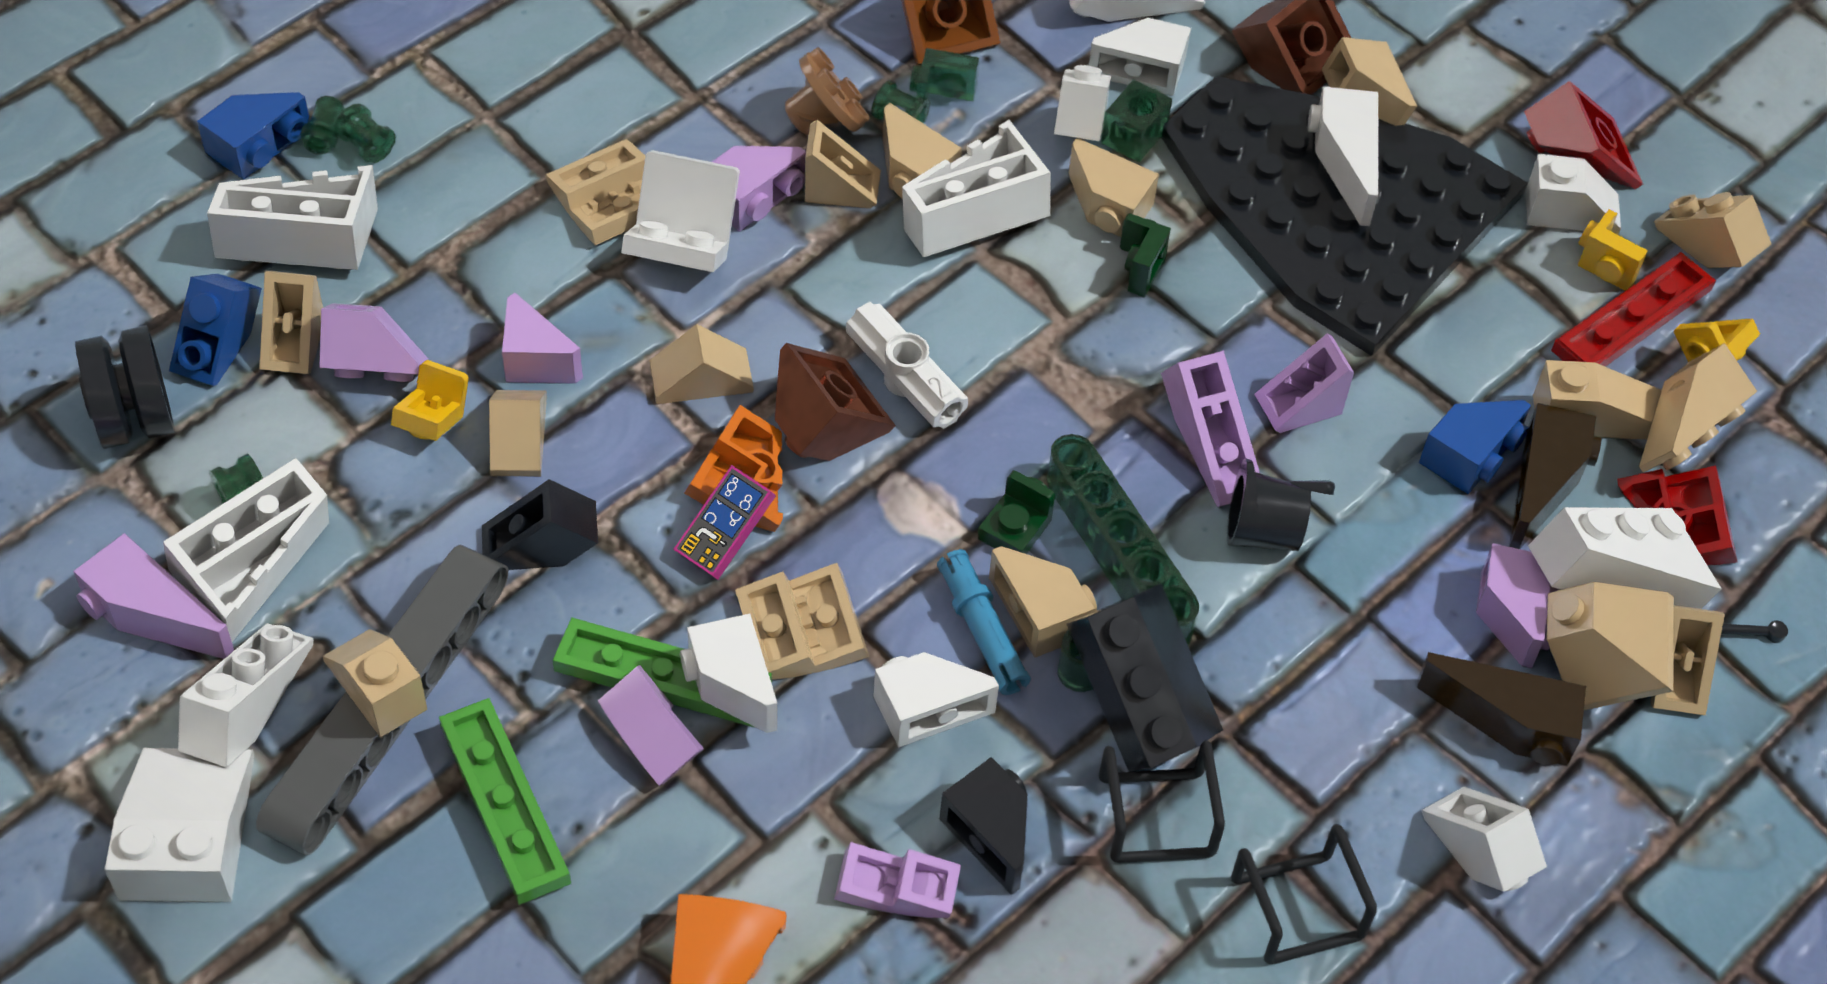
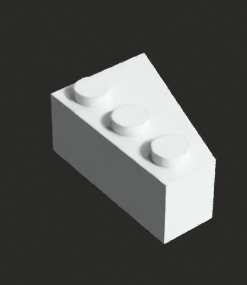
(978, 194)
(295, 222)
(249, 544)
(1624, 549)

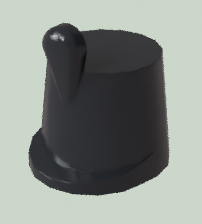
(1270, 510)

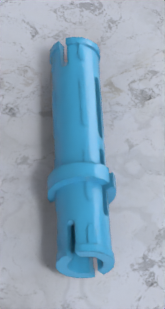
(974, 603)

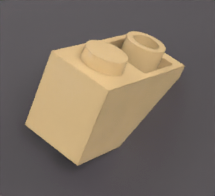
(1371, 67)
(1716, 229)

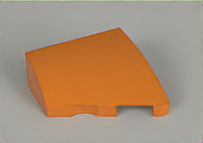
(752, 448)
(721, 939)

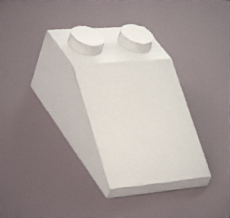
(179, 828)

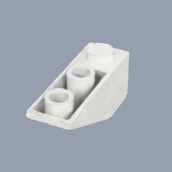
(236, 698)

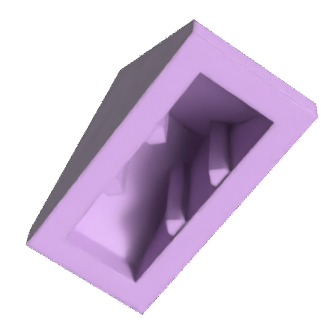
(535, 348)
(1308, 388)

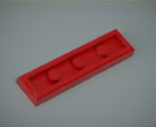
(1635, 313)

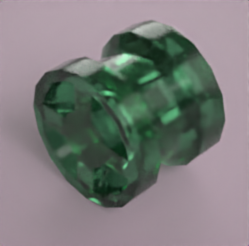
(236, 478)

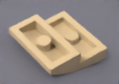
(602, 190)
(804, 622)

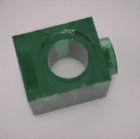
(1136, 120)

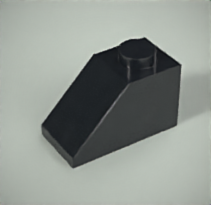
(542, 529)
(989, 819)

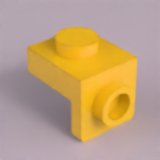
(1609, 254)
(1704, 336)
(434, 403)

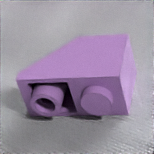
(765, 179)
(366, 340)
(1515, 602)

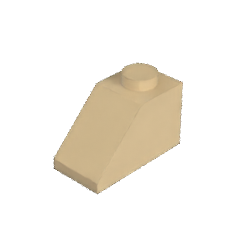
(912, 148)
(1110, 186)
(1039, 597)
(378, 680)

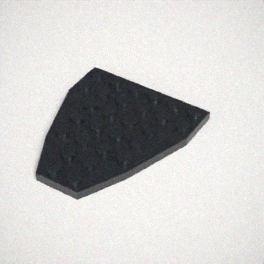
(1266, 186)

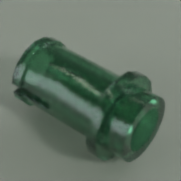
(319, 133)

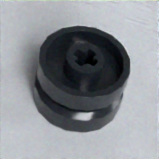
(115, 389)

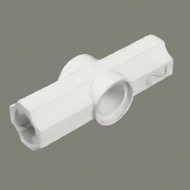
(906, 365)

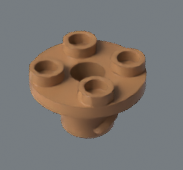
(824, 96)

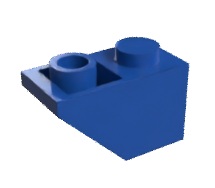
(252, 129)
(213, 326)
(1472, 439)

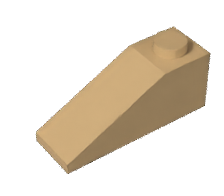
(1619, 402)

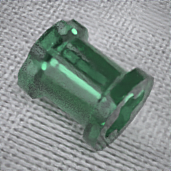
(889, 93)
(365, 133)

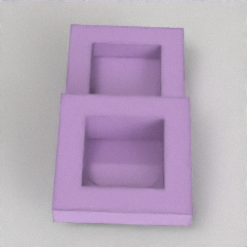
(649, 725)
(897, 885)

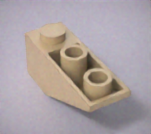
(1692, 403)

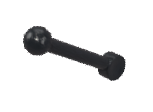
(1775, 631)

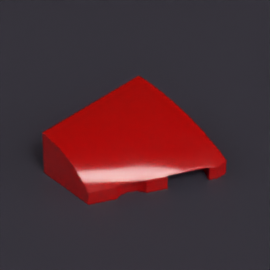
(1696, 499)

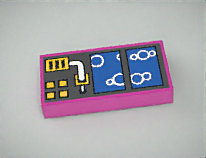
(724, 522)

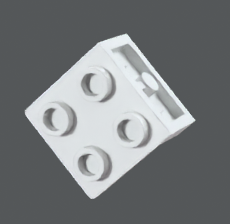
(683, 212)

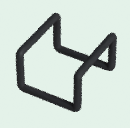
(1205, 762)
(1254, 875)

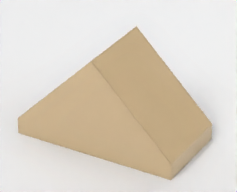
(838, 172)
(290, 322)
(700, 367)
(517, 432)
(1695, 655)

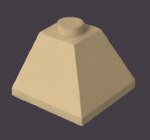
(1612, 641)

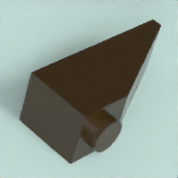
(1551, 466)
(1514, 708)

